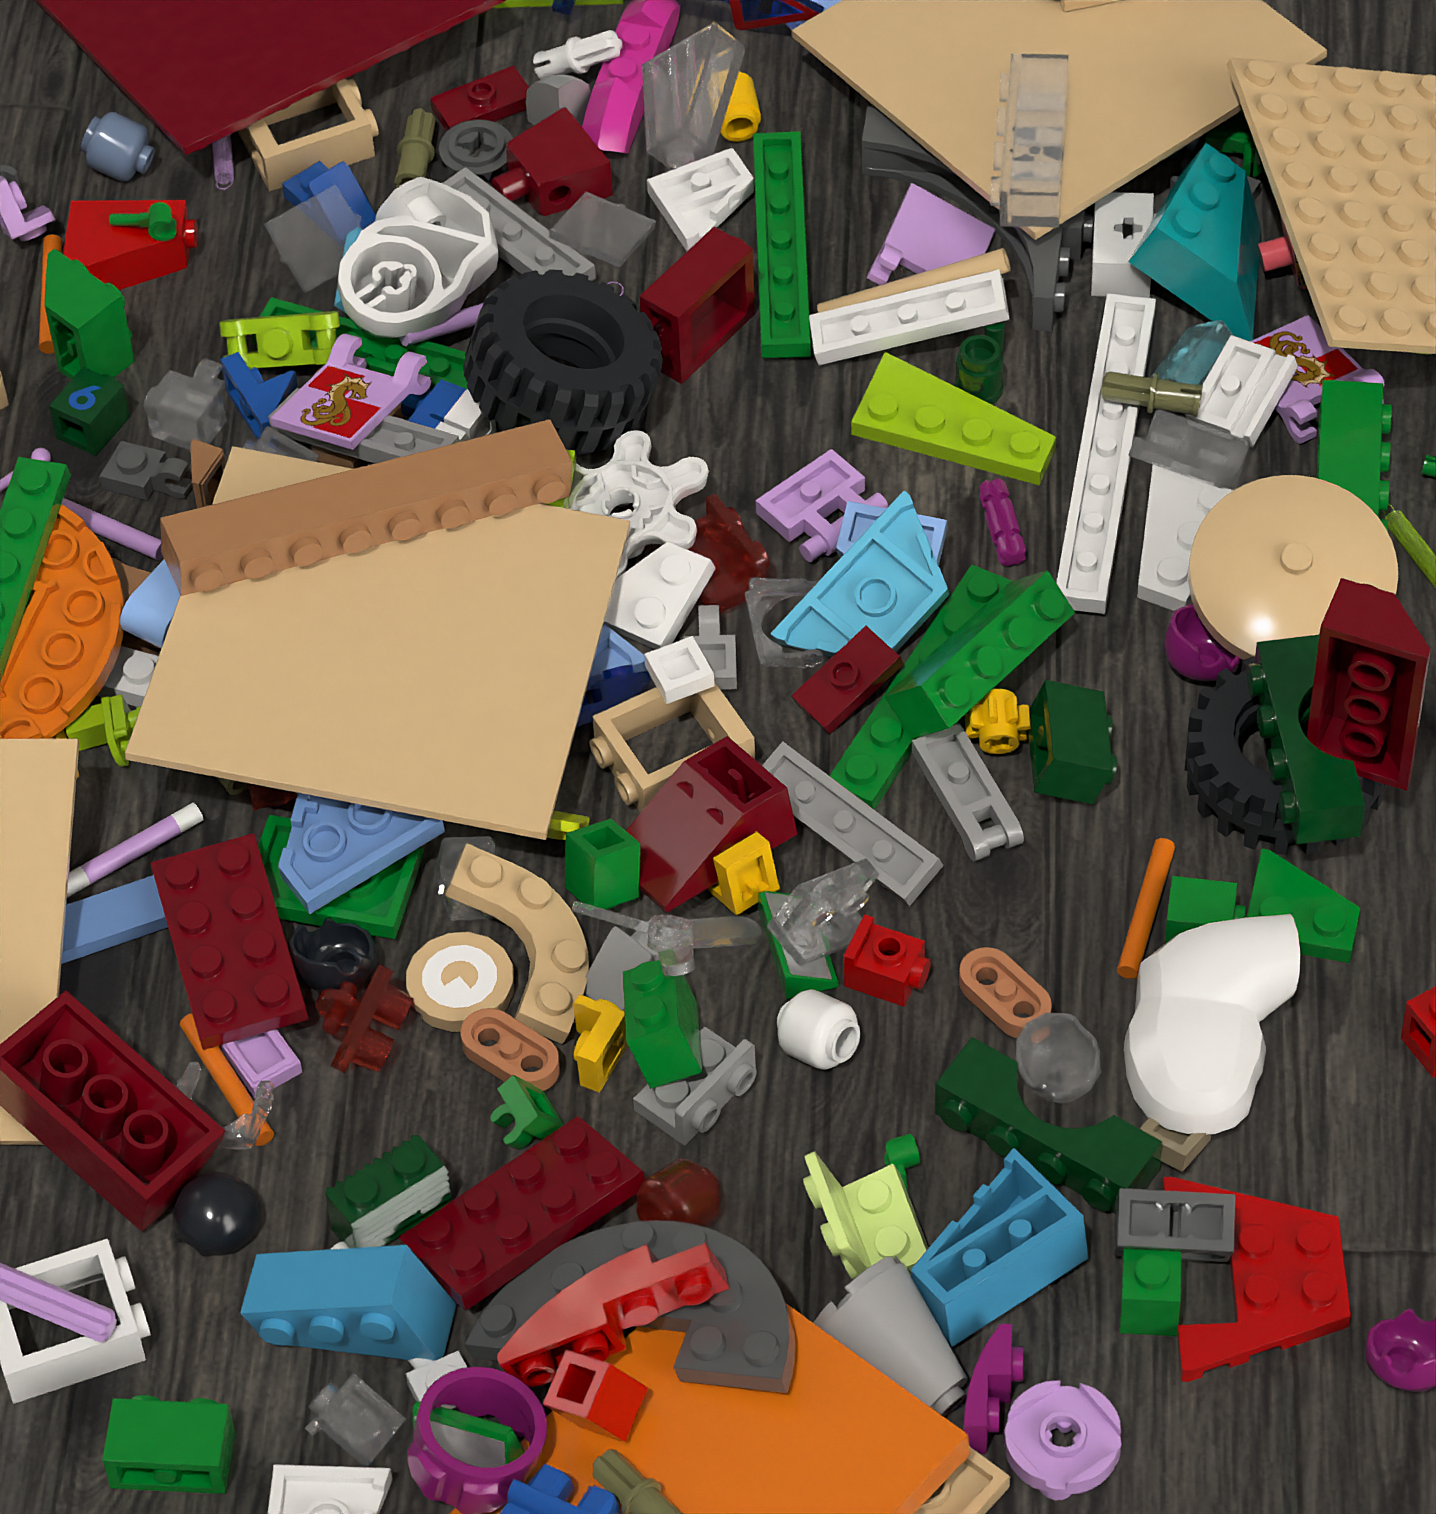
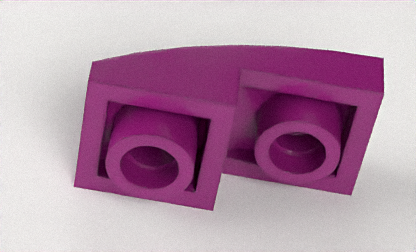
(991, 1385)

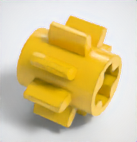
(998, 722)

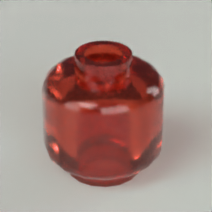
(680, 1194)

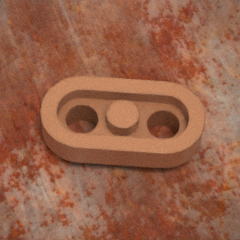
(1009, 995)
(515, 1049)

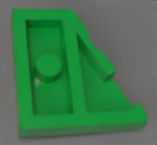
(1321, 915)

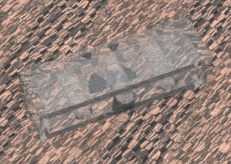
(1033, 140)

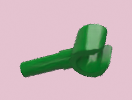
(157, 219)
(903, 1154)

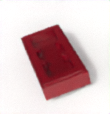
(482, 99)
(847, 679)

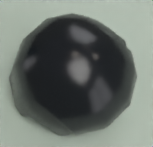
(333, 954)
(216, 1214)

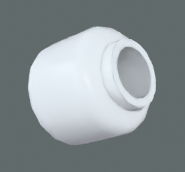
(818, 1029)

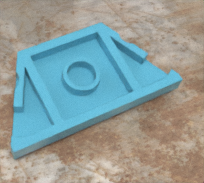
(879, 582)

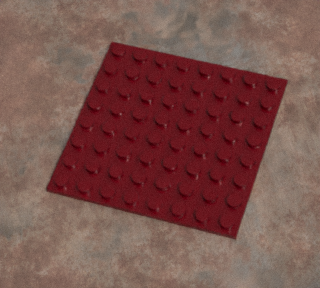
(230, 62)

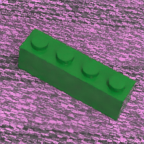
(1351, 443)
(979, 654)

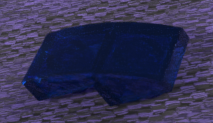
(618, 686)

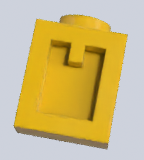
(744, 873)
(600, 1041)

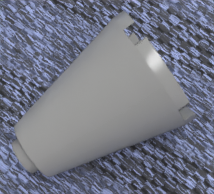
(897, 1334)

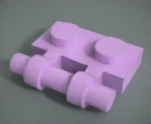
(809, 497)

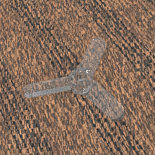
(676, 936)

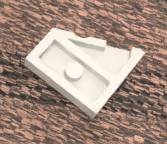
(701, 194)
(658, 595)

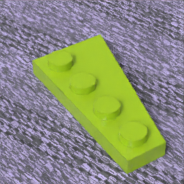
(944, 422)

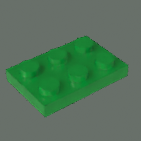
(373, 904)

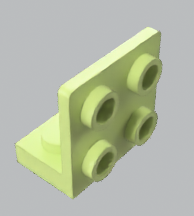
(866, 1217)

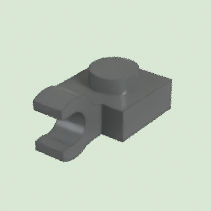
(141, 469)

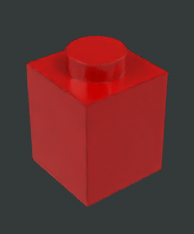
(595, 1395)

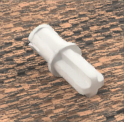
(578, 54)

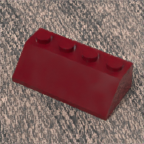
(1369, 684)
(104, 1110)

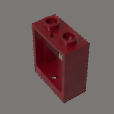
(701, 302)

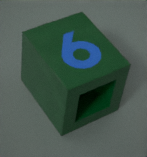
(89, 411)

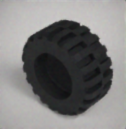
(572, 322)

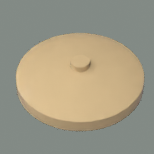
(1276, 555)

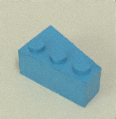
(1000, 1250)
(350, 1302)

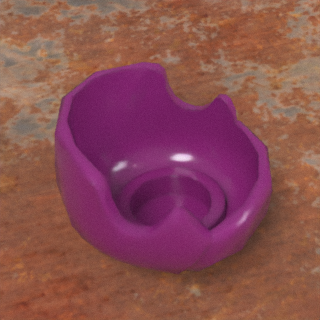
(1193, 649)
(1403, 1351)

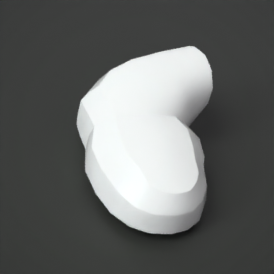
(417, 260)
(1197, 1020)

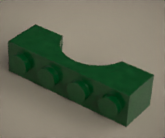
(1319, 790)
(983, 1098)

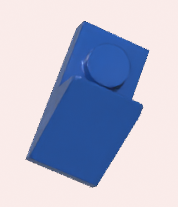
(319, 178)
(251, 394)

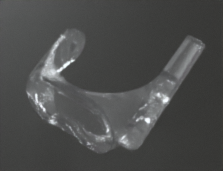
(760, 598)
(246, 1129)

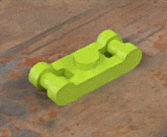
(282, 338)

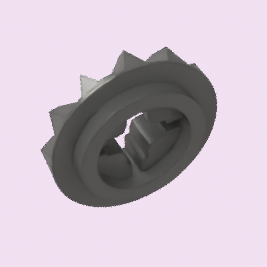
(466, 138)

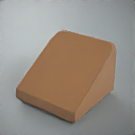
(207, 469)

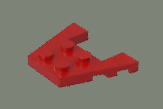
(1283, 1281)

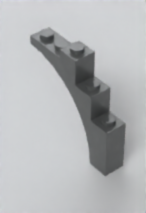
(896, 155)

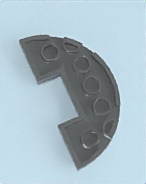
(730, 1339)

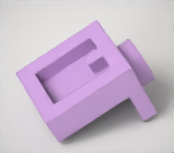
(11, 219)

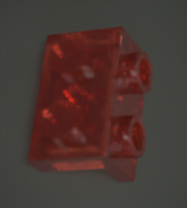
(733, 553)

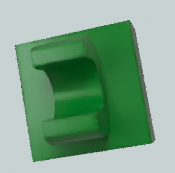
(529, 1109)

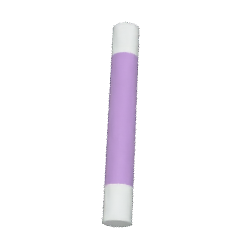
(133, 848)

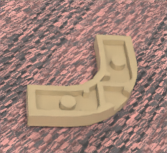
(543, 924)

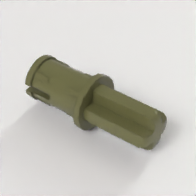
(416, 147)
(1152, 392)
(630, 1487)

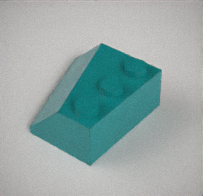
(1207, 242)

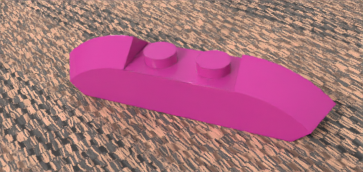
(618, 92)

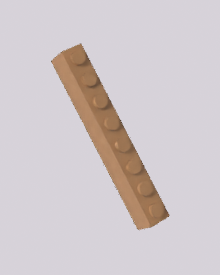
(365, 507)

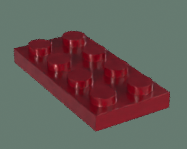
(229, 941)
(523, 1211)

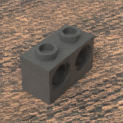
(1175, 1221)

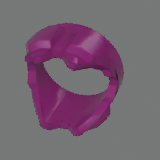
(475, 1393)

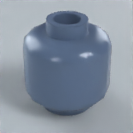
(117, 146)

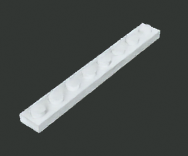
(1104, 457)

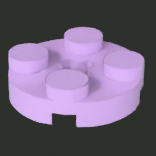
(1062, 1469)

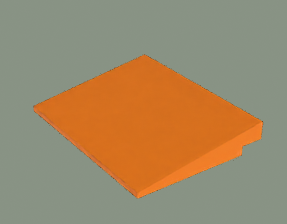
(827, 1446)

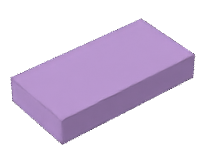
(262, 1059)

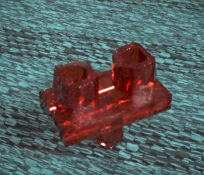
(360, 1042)

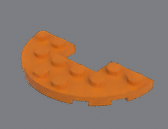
(65, 635)

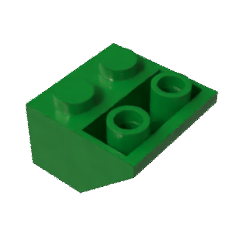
(85, 319)

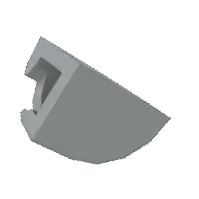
(555, 93)

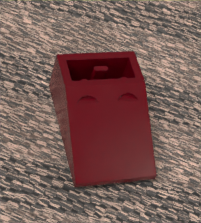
(703, 812)

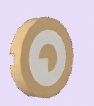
(458, 977)

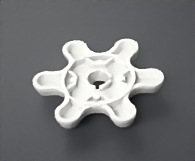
(648, 487)

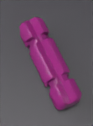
(1002, 522)

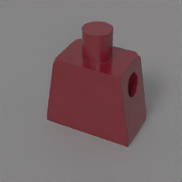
(554, 165)

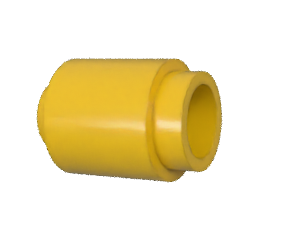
(742, 112)

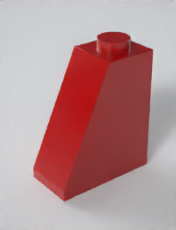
(127, 253)

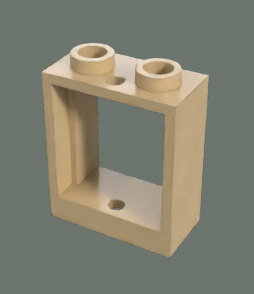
(345, 142)
(647, 712)

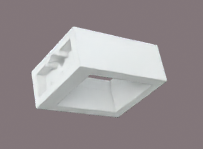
(81, 1357)

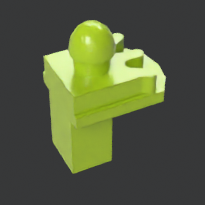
(105, 723)

